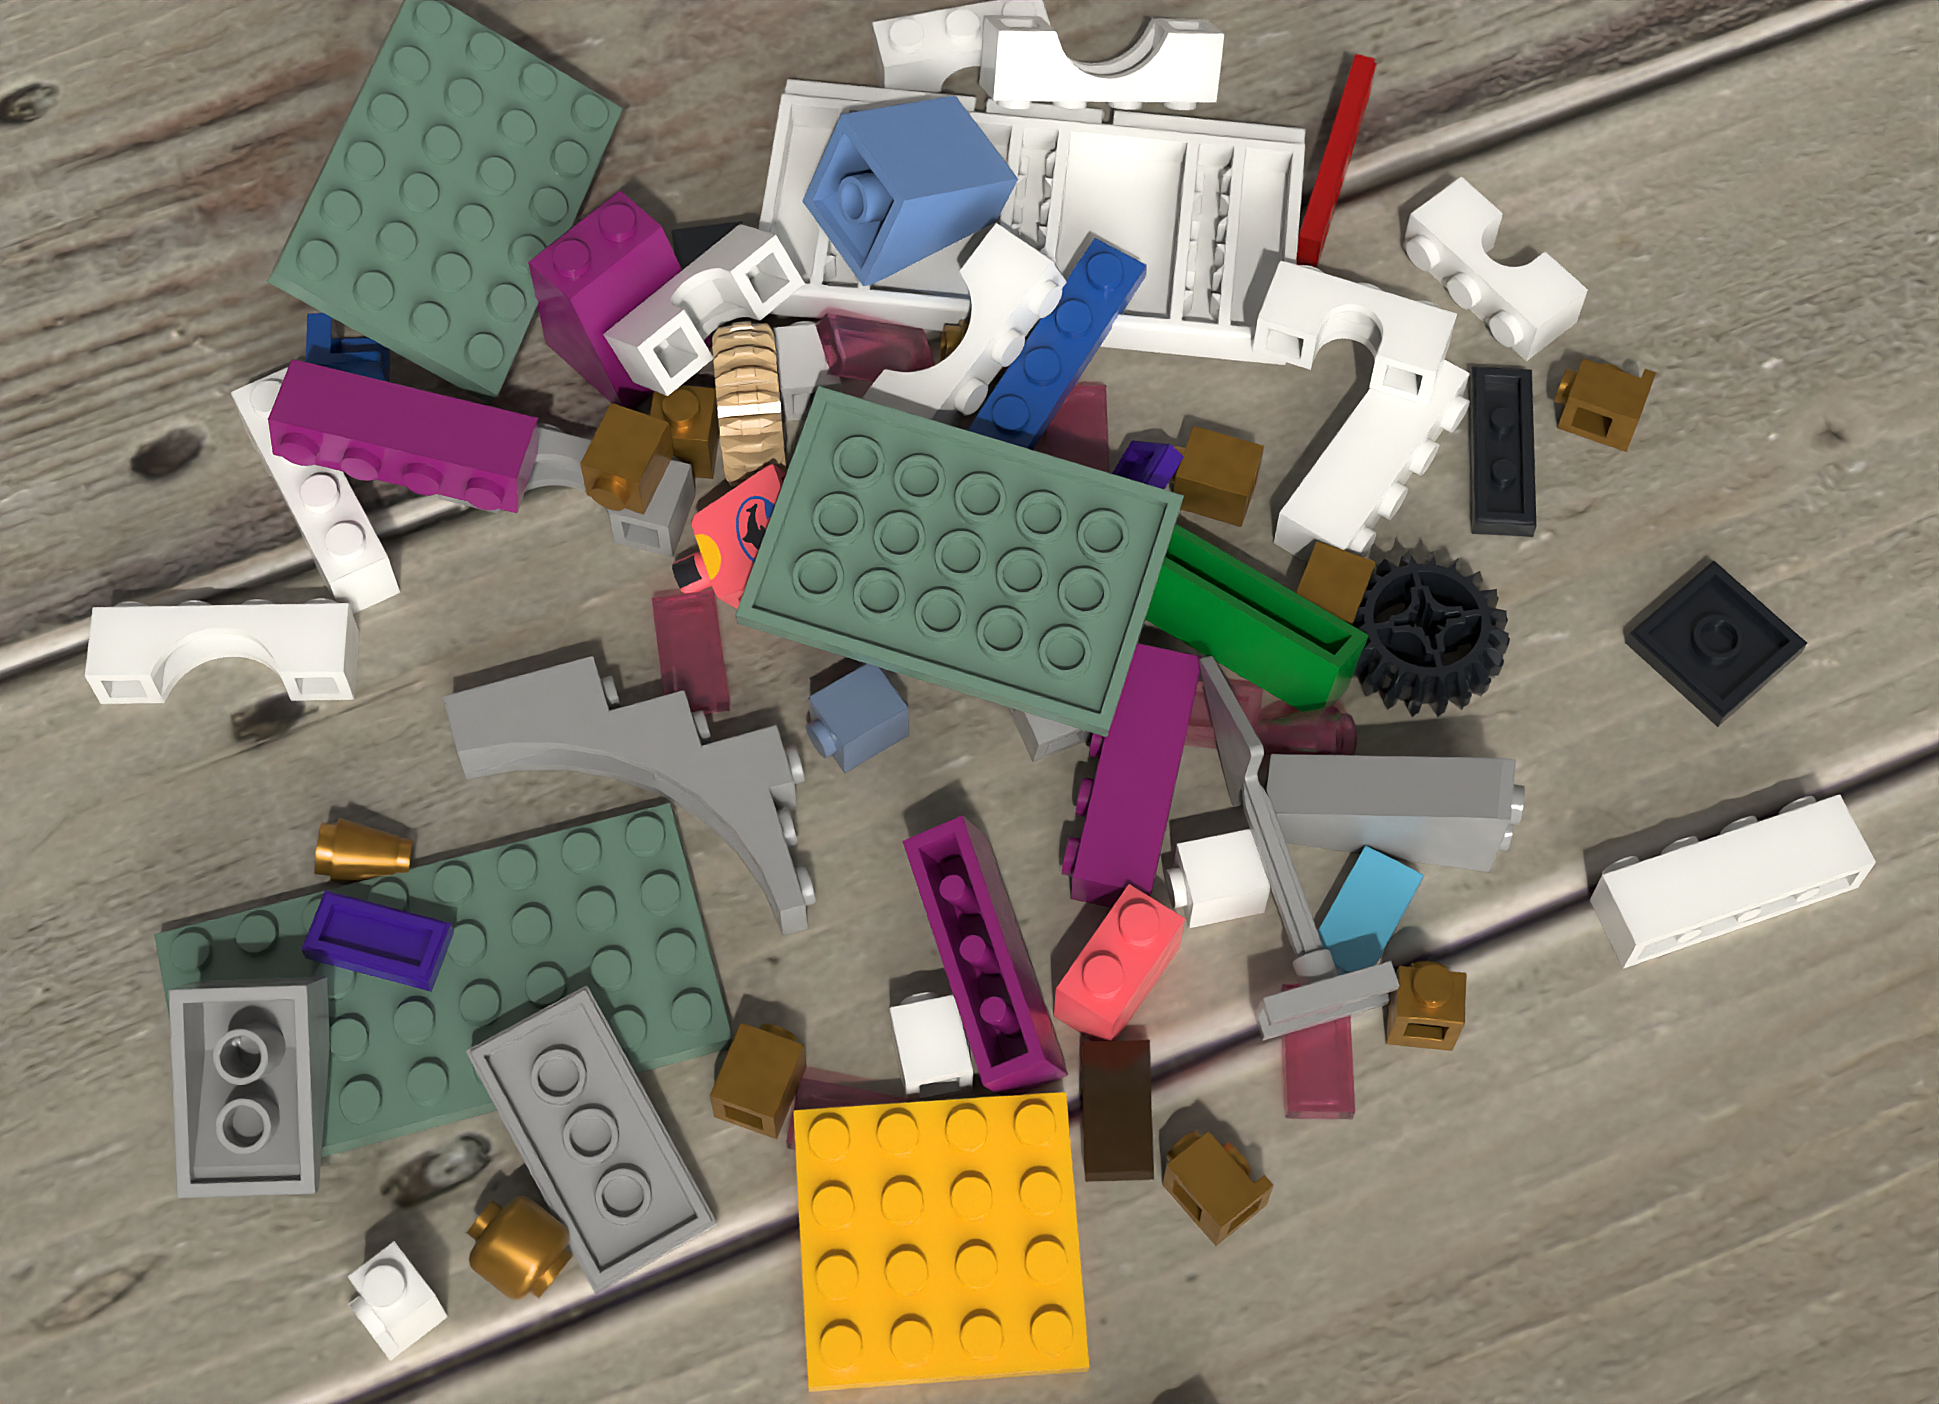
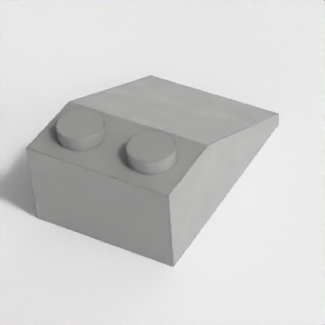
(249, 1085)

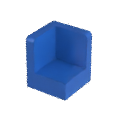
(350, 355)

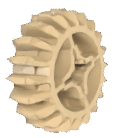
(747, 400)

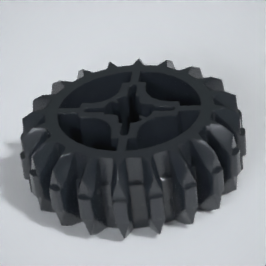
(1445, 611)

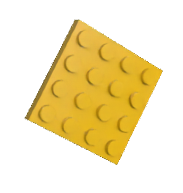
(939, 1242)

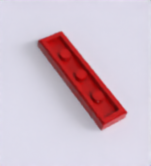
(1335, 161)

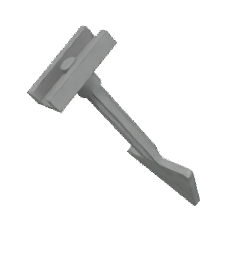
(1322, 991)

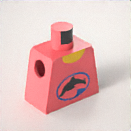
(730, 537)

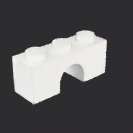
(930, 46)
(733, 279)
(1519, 304)
(1314, 308)

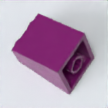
(593, 282)

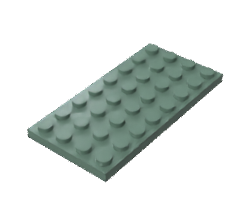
(529, 928)

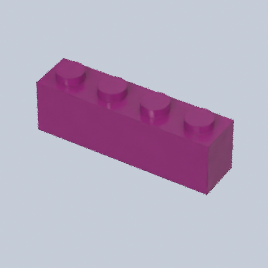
(403, 436)
(1134, 779)
(984, 958)

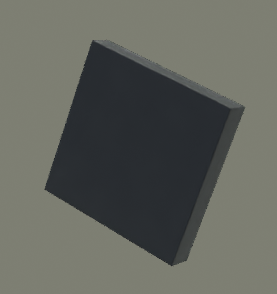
(1715, 643)

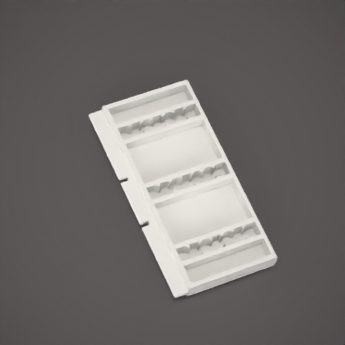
(1184, 195)

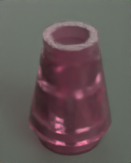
(1309, 733)

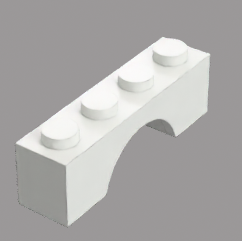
(1169, 64)
(1008, 292)
(322, 507)
(145, 650)

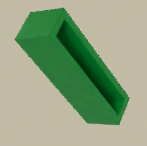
(1253, 624)

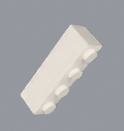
(1367, 468)
(1730, 879)

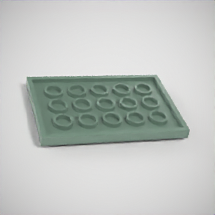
(442, 194)
(961, 560)

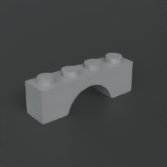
(654, 531)

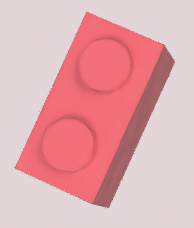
(1118, 966)

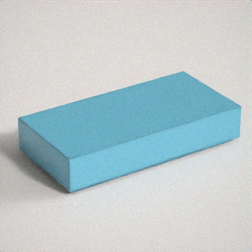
(1368, 910)

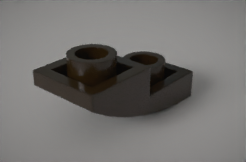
(1117, 1111)

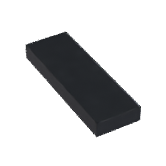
(1502, 452)

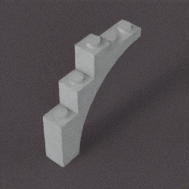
(576, 724)

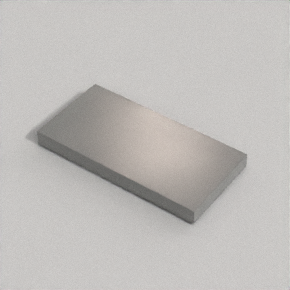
(591, 1139)

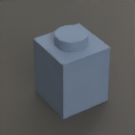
(857, 717)

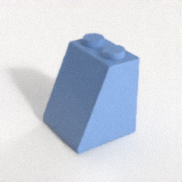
(906, 184)

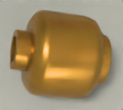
(518, 1247)

